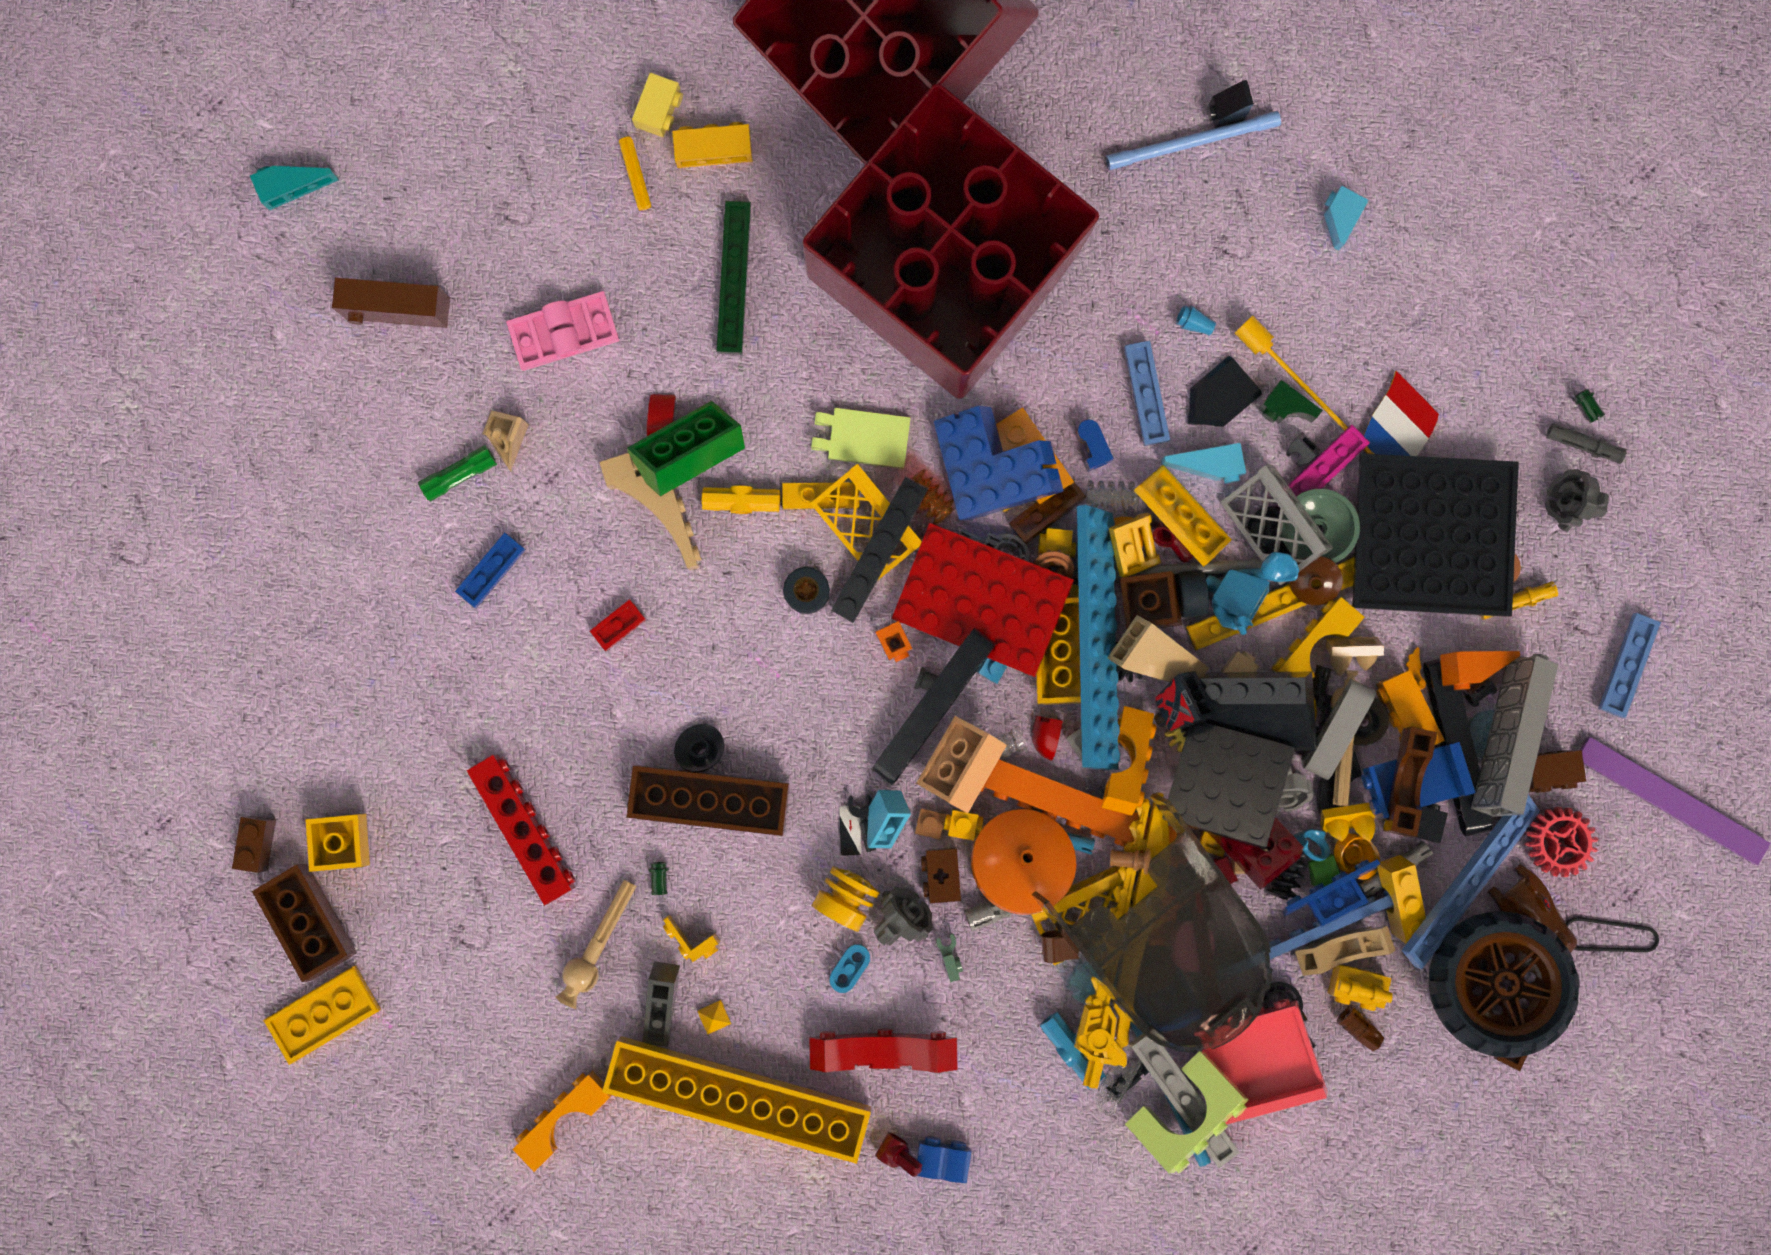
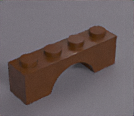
(1404, 801)

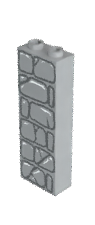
(1515, 736)

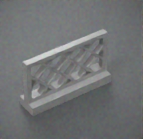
(1289, 506)

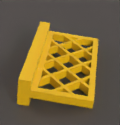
(878, 503)
(1084, 891)

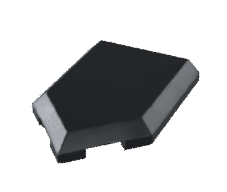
(1221, 395)

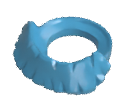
(1317, 836)

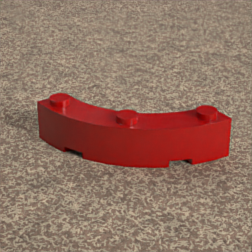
(883, 1051)

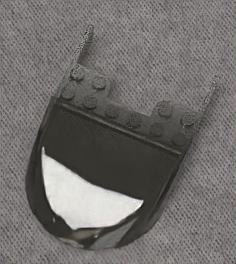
(1185, 957)

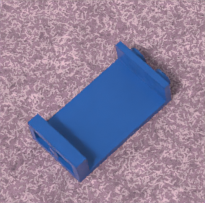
(1443, 779)

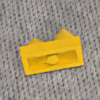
(1341, 819)

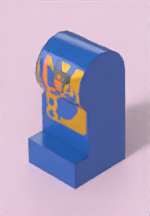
(1095, 445)

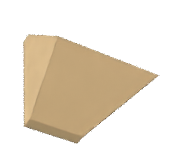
(505, 435)

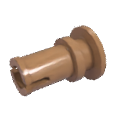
(1131, 859)

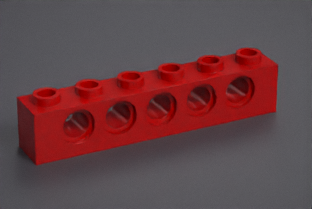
(482, 777)

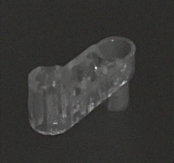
(1105, 1095)

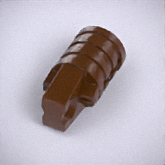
(1360, 1028)

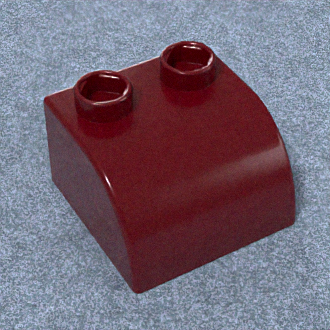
(875, 59)
(947, 240)

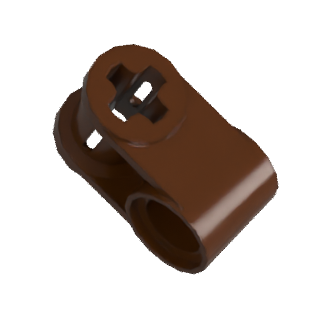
(1056, 948)

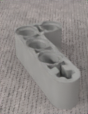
(1339, 729)

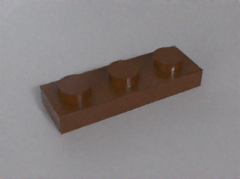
(1040, 517)

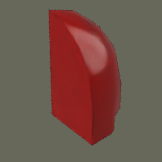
(1046, 736)

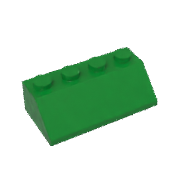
(686, 447)

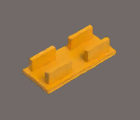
(1020, 430)

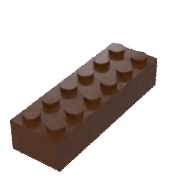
(708, 800)

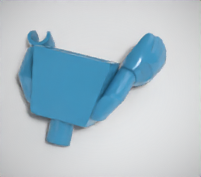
(1244, 590)

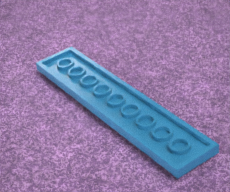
(1097, 639)

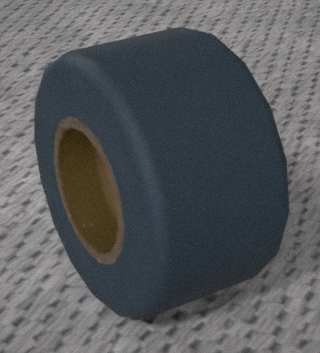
(801, 584)
(1193, 593)

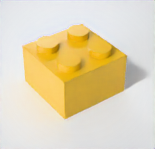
(337, 842)

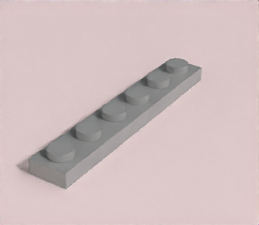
(1181, 1095)

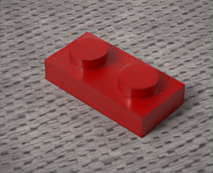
(617, 625)

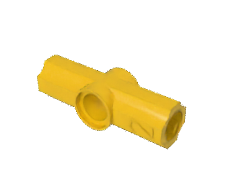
(741, 499)

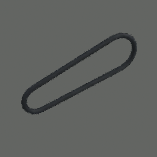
(1616, 924)

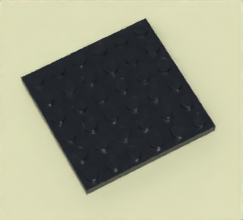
(1435, 535)

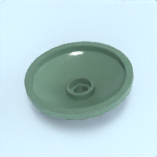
(1336, 518)

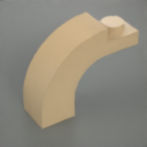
(1344, 947)

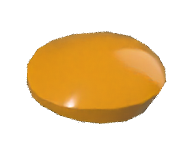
(1354, 851)

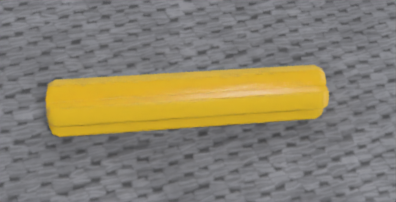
(635, 173)

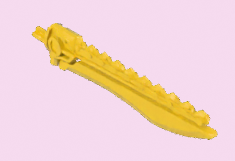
(1098, 1021)

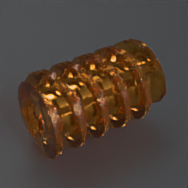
(934, 501)

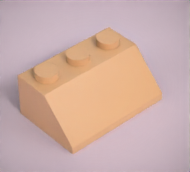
(961, 764)

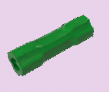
(473, 464)

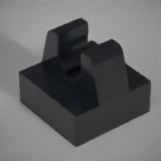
(1305, 447)

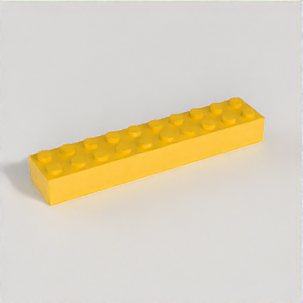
(737, 1099)

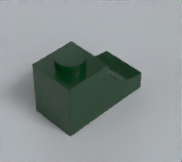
(1287, 402)

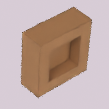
(930, 823)

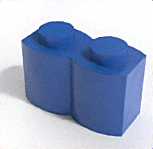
(943, 1160)

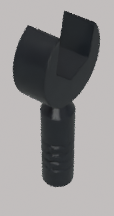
(861, 813)

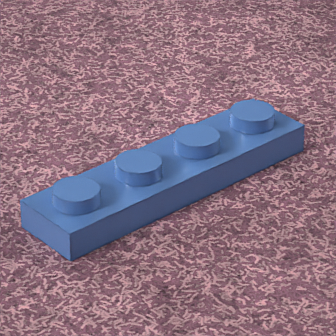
(1146, 393)
(1629, 665)

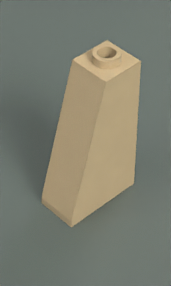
(1153, 653)

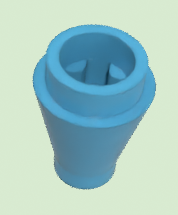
(1193, 320)

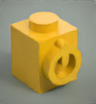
(1057, 539)
(963, 824)

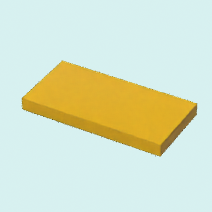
(1183, 515)
(322, 1015)

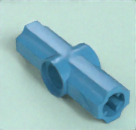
(1064, 1040)

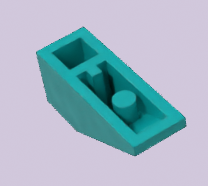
(286, 183)

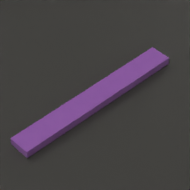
(1673, 801)

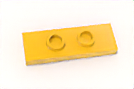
(802, 494)

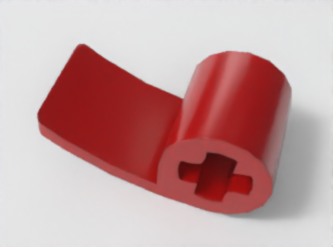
(660, 412)

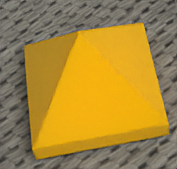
(714, 1017)

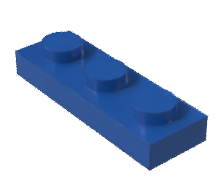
(490, 570)

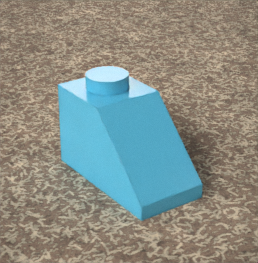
(1342, 214)
(886, 818)

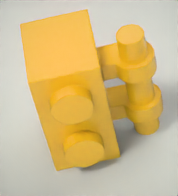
(1360, 986)

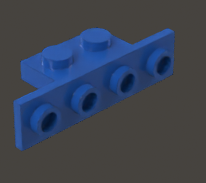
(1335, 899)

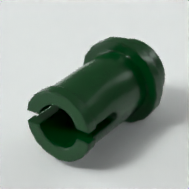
(1589, 405)
(658, 878)

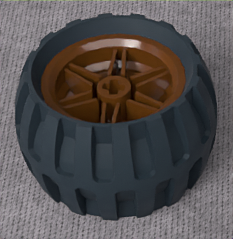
(1470, 1017)

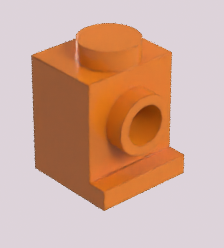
(891, 632)

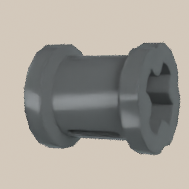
(925, 679)

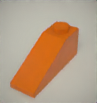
(1473, 667)

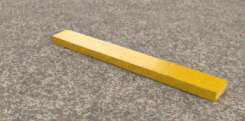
(1274, 605)

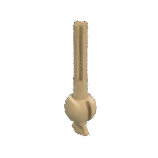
(1343, 770)
(581, 973)

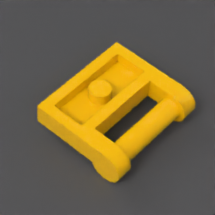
(1128, 546)

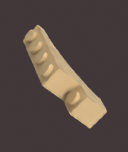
(623, 475)

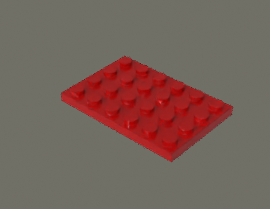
(971, 586)

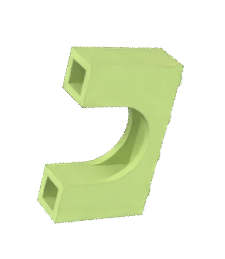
(1222, 1103)

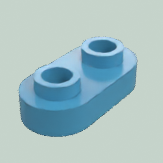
(850, 968)

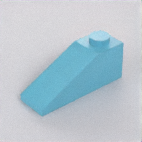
(1212, 463)

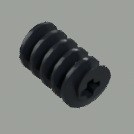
(1286, 881)

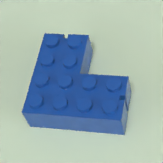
(984, 475)

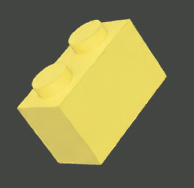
(657, 105)

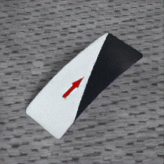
(849, 833)

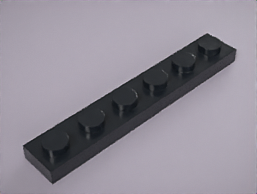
(879, 549)

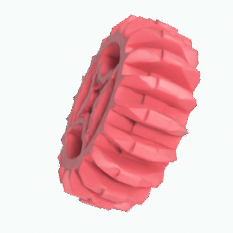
(1568, 832)

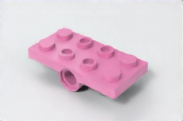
(562, 330)

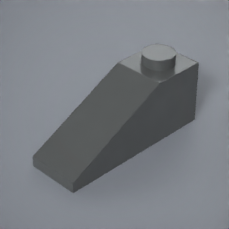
(660, 1003)

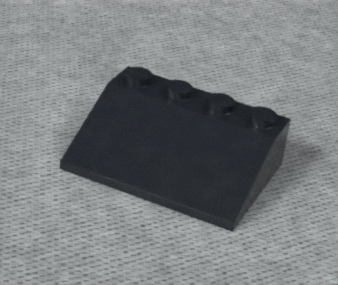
(1265, 705)

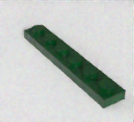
(733, 277)

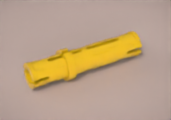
(1531, 596)

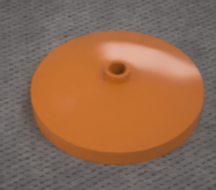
(1004, 874)

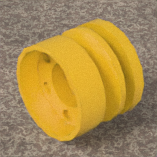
(845, 898)

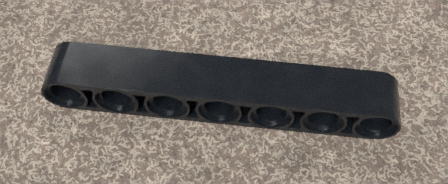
(933, 706)
(1454, 726)

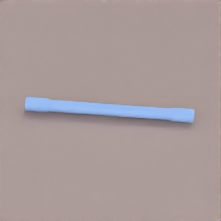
(1129, 157)

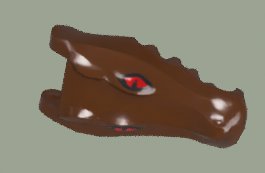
(1533, 900)

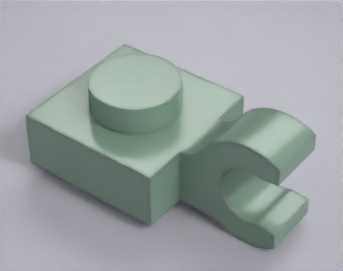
(952, 964)

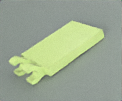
(864, 437)

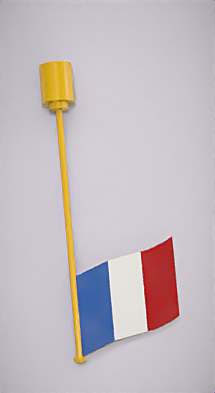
(1398, 423)

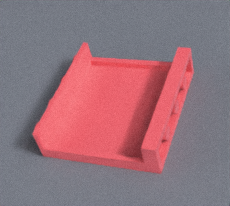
(1272, 1062)

